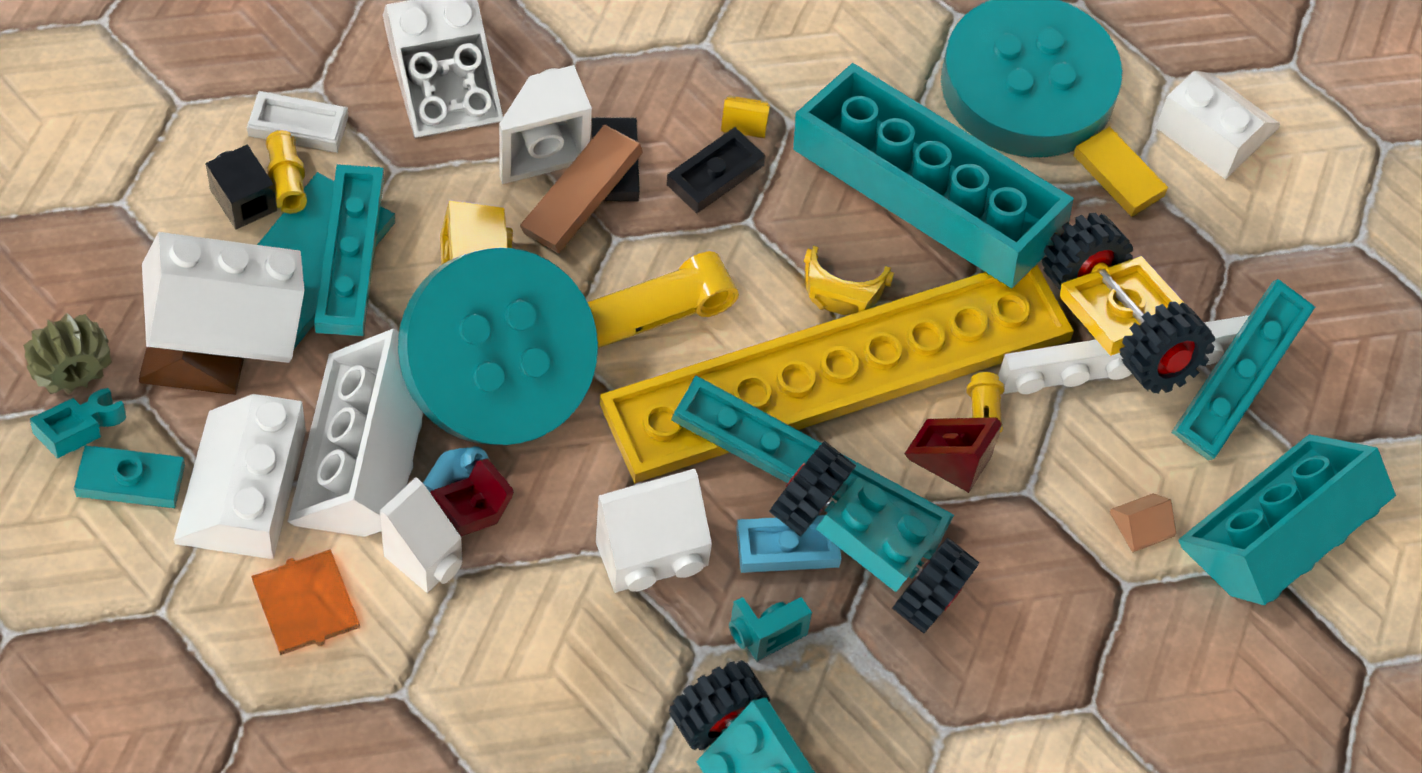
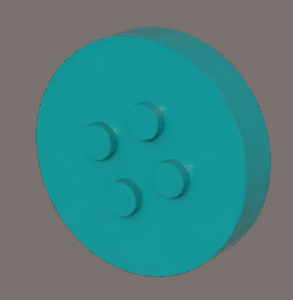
(1031, 76)
(498, 346)

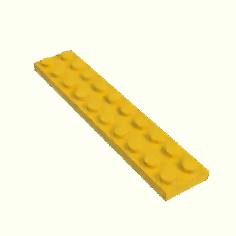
(842, 365)

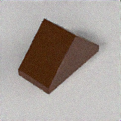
(191, 370)

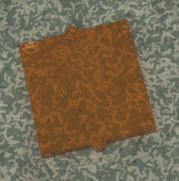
(305, 602)

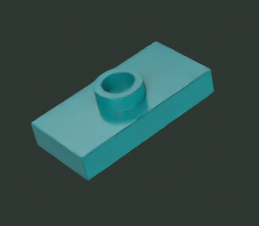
(129, 476)

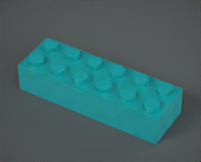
(931, 174)

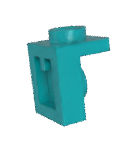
(774, 629)

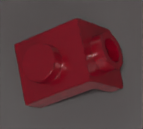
(475, 500)

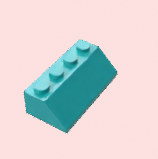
(1289, 517)

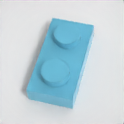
(773, 546)

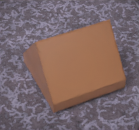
(1145, 521)

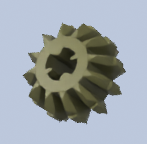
(67, 353)

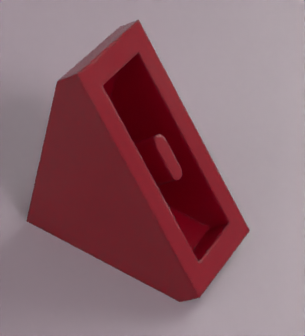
(955, 448)

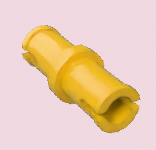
(286, 172)

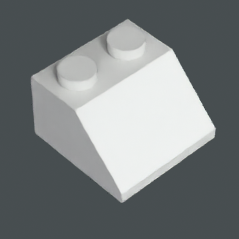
(1214, 122)
(544, 125)
(653, 531)

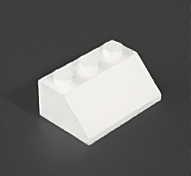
(222, 297)
(243, 476)

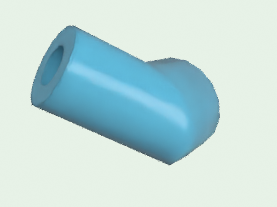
(453, 467)

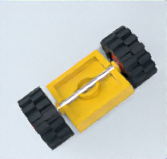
(1126, 304)

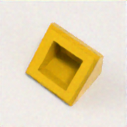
(745, 114)

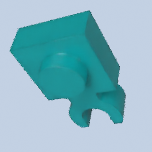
(75, 425)

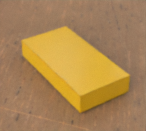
(1120, 171)

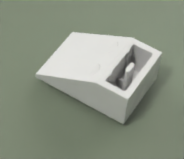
(442, 65)

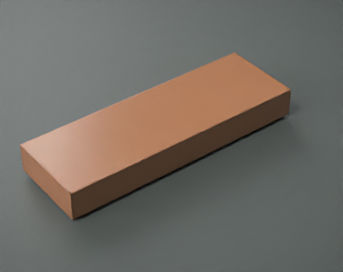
(581, 188)

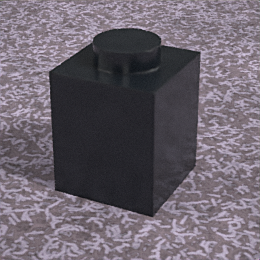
(241, 186)

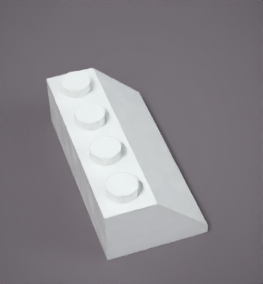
(357, 440)

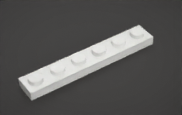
(1087, 360)

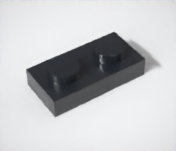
(715, 170)

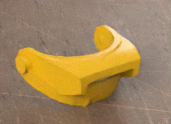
(838, 294)

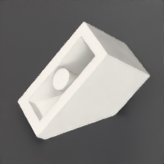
(420, 537)

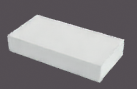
(310, 122)

